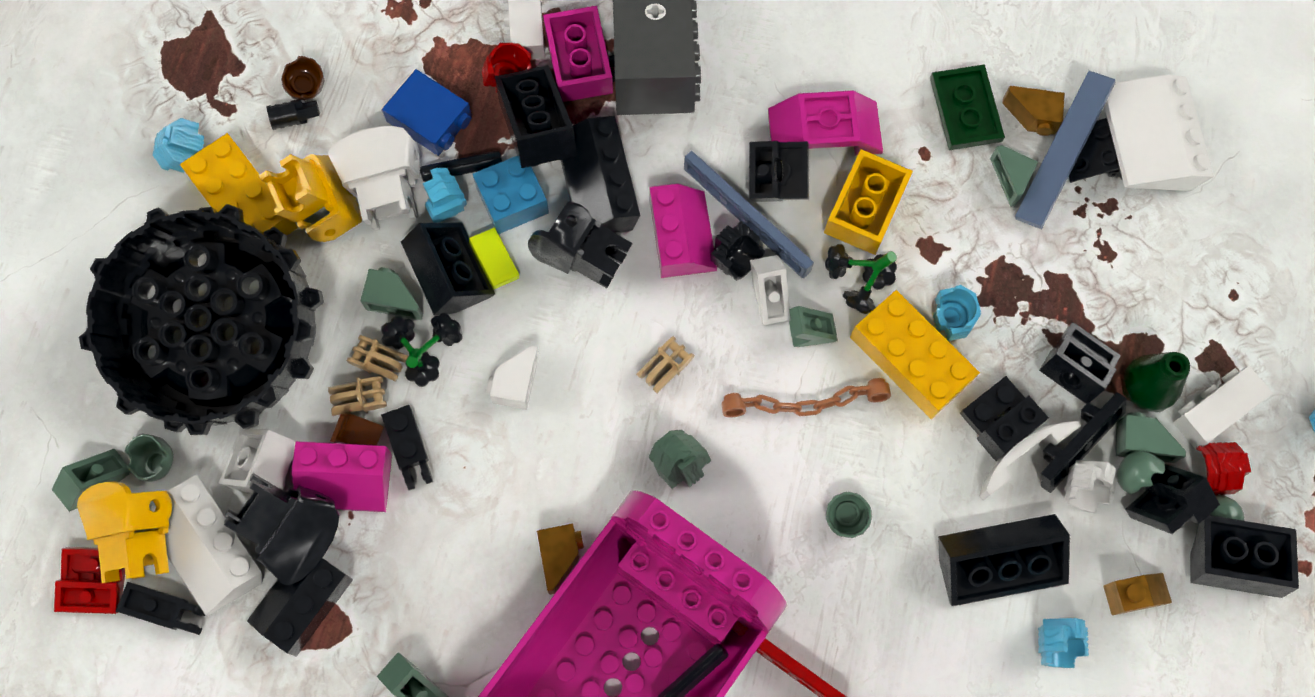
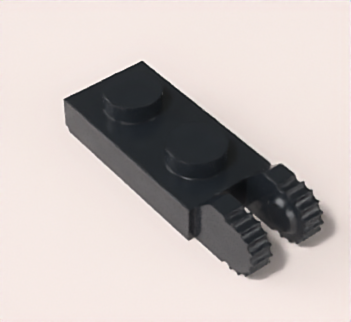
(407, 444)
(157, 607)

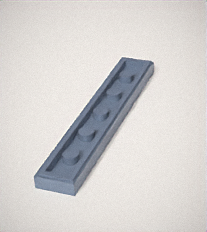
(1065, 149)
(747, 214)

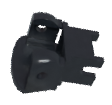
(569, 248)
(288, 527)

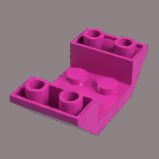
(828, 121)

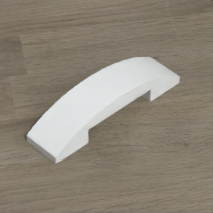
(999, 475)

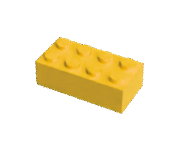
(229, 178)
(914, 354)

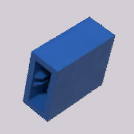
(427, 112)

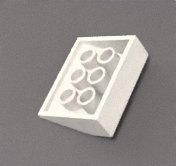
(1157, 134)

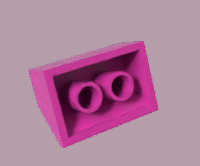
(681, 230)
(347, 473)

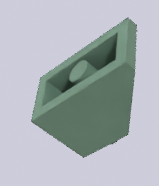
(388, 295)
(1146, 434)
(85, 473)
(406, 680)

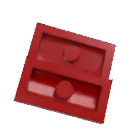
(81, 584)

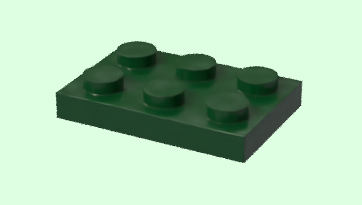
(967, 107)

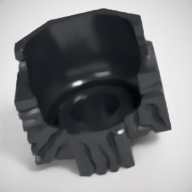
(735, 249)

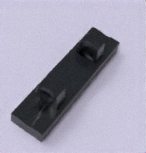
(1098, 424)

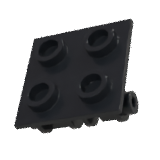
(1097, 154)

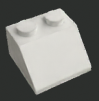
(258, 453)

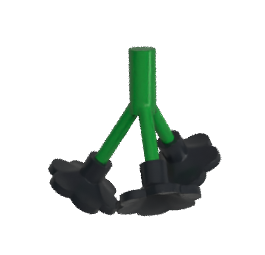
(877, 274)
(419, 364)

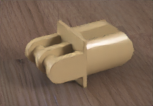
(374, 357)
(666, 363)
(352, 396)

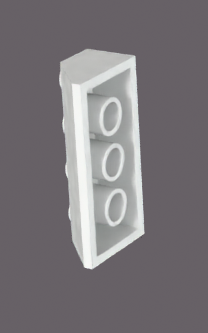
(206, 551)

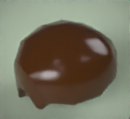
(303, 78)

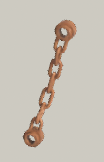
(735, 406)

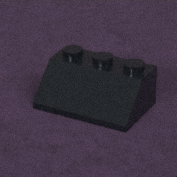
(446, 267)
(1245, 557)
(295, 611)

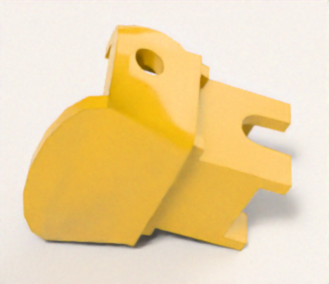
(306, 189)
(113, 516)

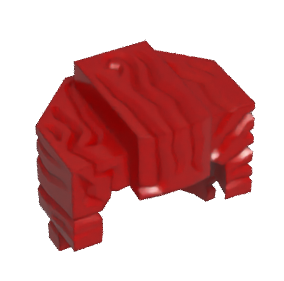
(504, 60)
(1225, 466)

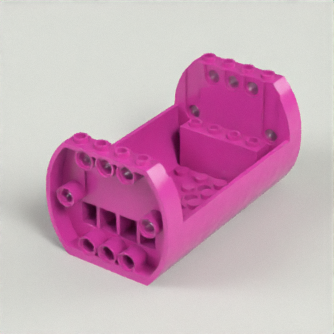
(635, 576)

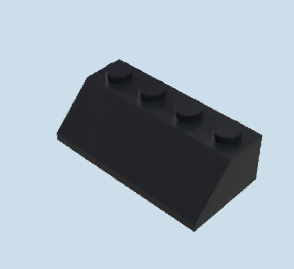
(600, 175)
(1004, 559)

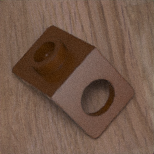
(356, 430)

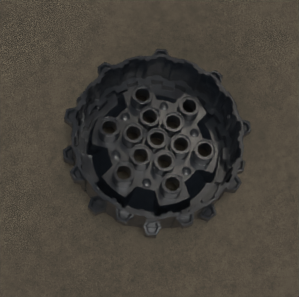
(166, 255)

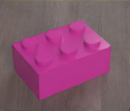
(578, 53)

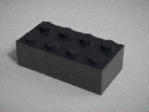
(535, 116)

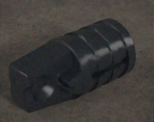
(291, 113)

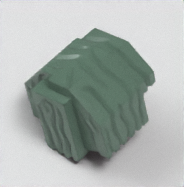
(679, 458)

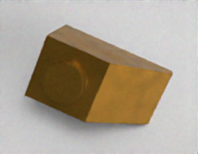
(1036, 109)
(559, 553)
(1137, 593)

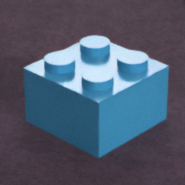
(510, 194)

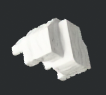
(1090, 485)

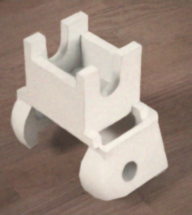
(373, 170)

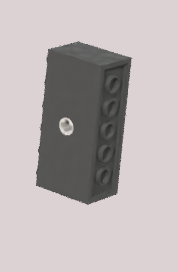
(656, 56)

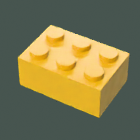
(867, 202)

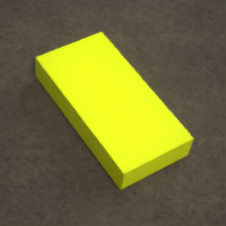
(494, 258)

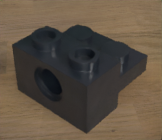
(778, 171)
(1080, 364)
(1014, 426)
(1174, 500)

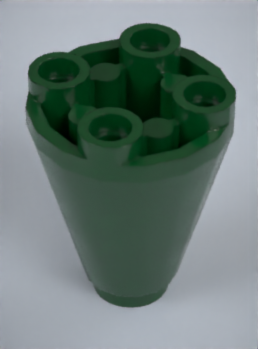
(1156, 380)

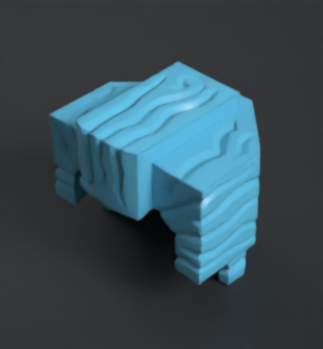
(177, 143)
(444, 195)
(956, 312)
(1062, 642)

